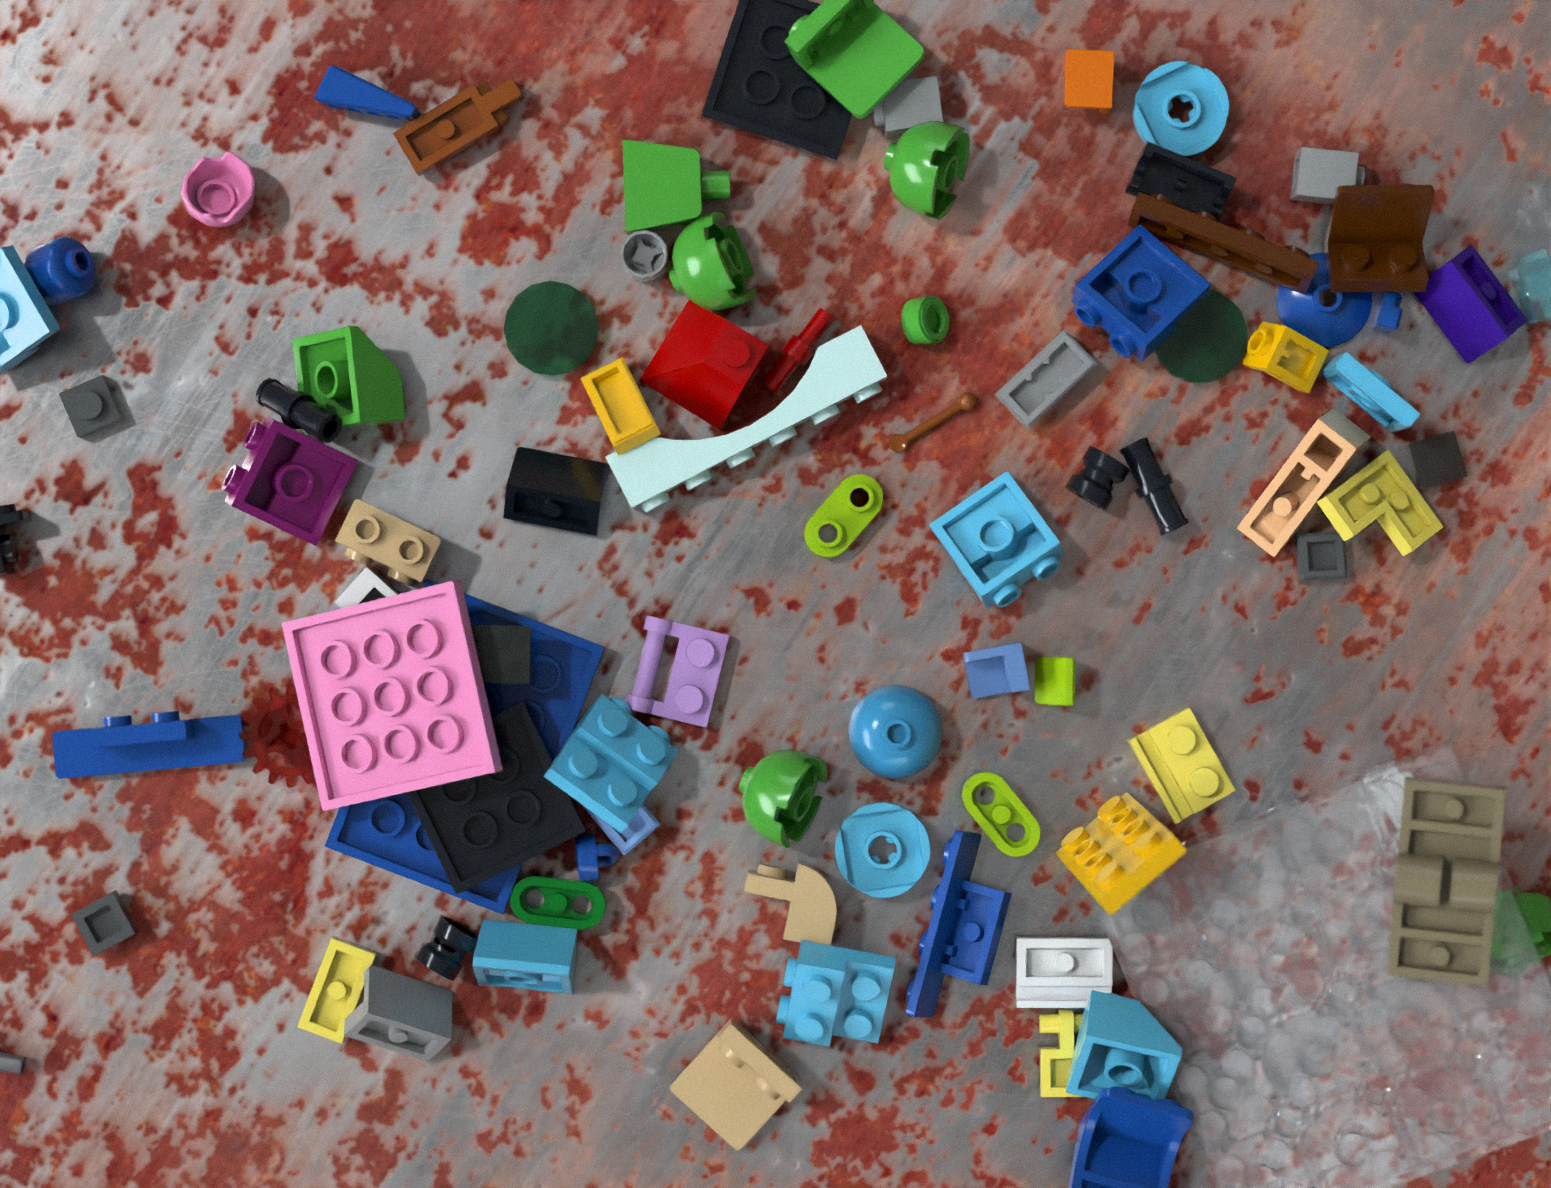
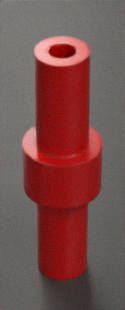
(798, 350)

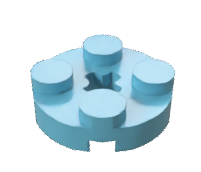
(1188, 84)
(865, 871)

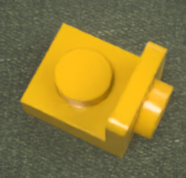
(1285, 355)

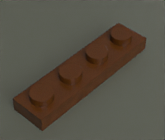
(1234, 247)

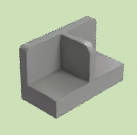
(402, 1014)

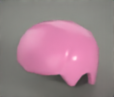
(219, 190)

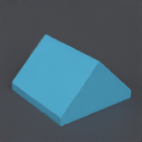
(525, 956)

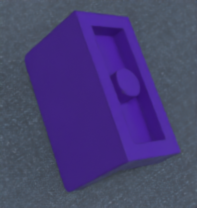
(1470, 305)

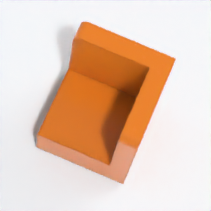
(1088, 79)

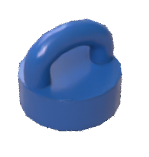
(593, 856)

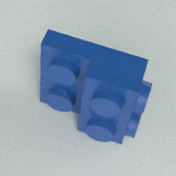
(1138, 294)

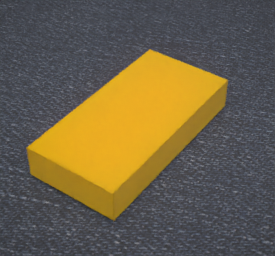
(620, 406)

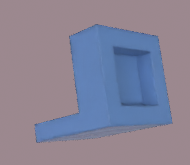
(996, 670)

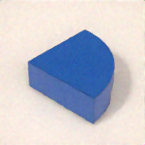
(1388, 312)

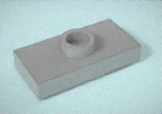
(1045, 379)

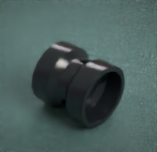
(1097, 478)
(446, 947)

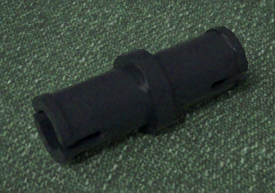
(298, 410)
(1154, 486)

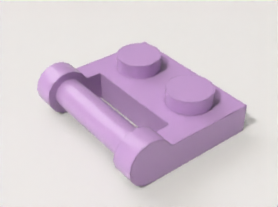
(692, 675)

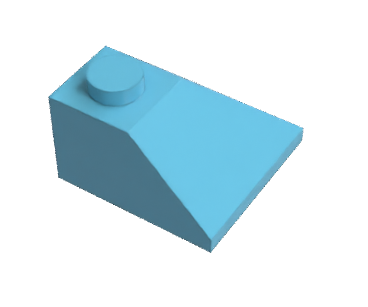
(1122, 1048)

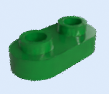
(558, 903)

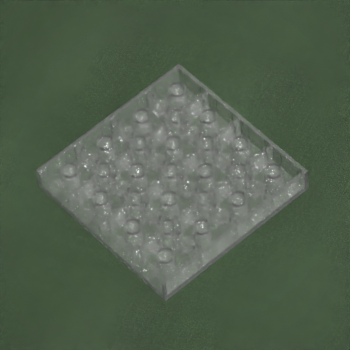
(1291, 1034)

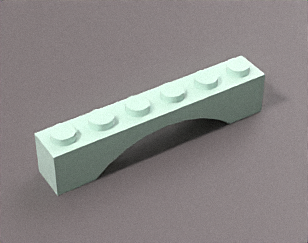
(837, 372)

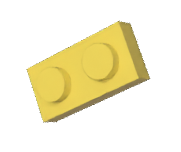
(336, 989)

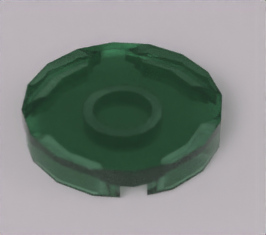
(551, 328)
(1205, 341)

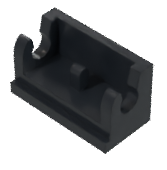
(1180, 179)

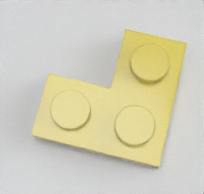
(1385, 494)

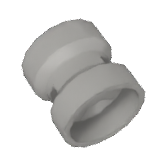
(643, 248)

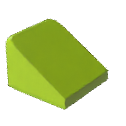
(1055, 680)

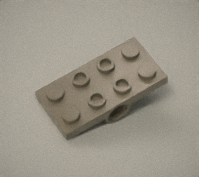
(1446, 881)

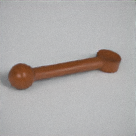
(966, 402)

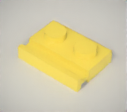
(1181, 765)

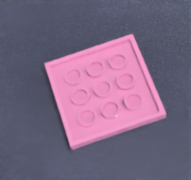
(392, 695)

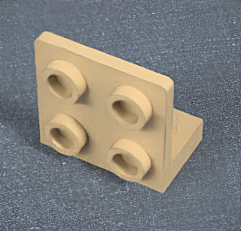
(735, 1084)

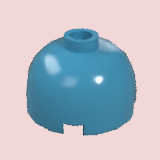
(895, 731)

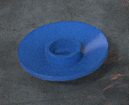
(1319, 323)

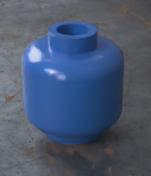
(61, 269)

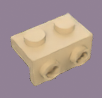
(389, 540)

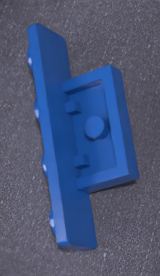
(148, 746)
(961, 930)

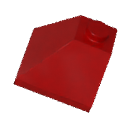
(705, 364)

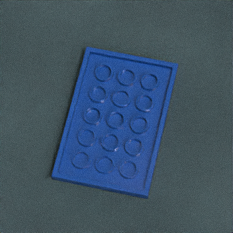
(388, 828)

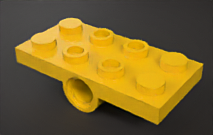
(1119, 852)

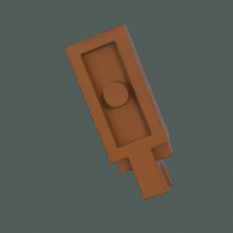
(456, 124)

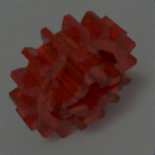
(260, 747)

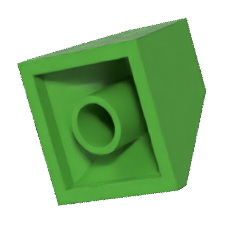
(349, 377)

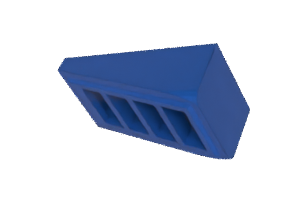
(351, 93)

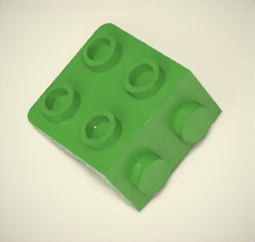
(854, 52)

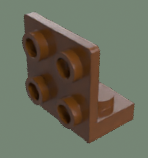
(1378, 238)

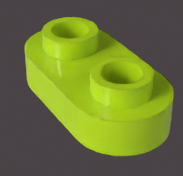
(843, 515)
(1000, 814)

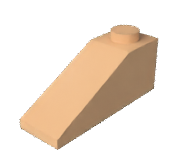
(1303, 481)

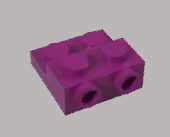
(288, 479)

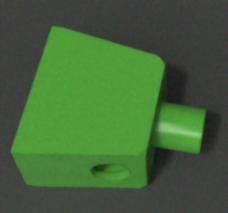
(667, 186)

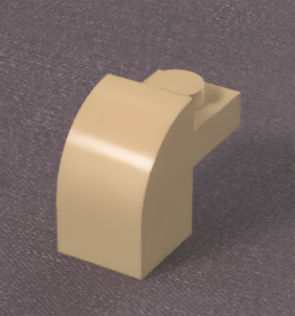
(811, 899)

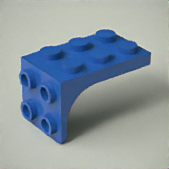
(1128, 1141)

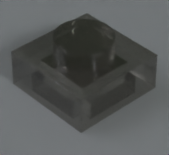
(1436, 460)

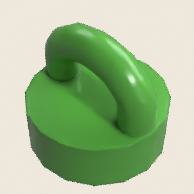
(925, 320)

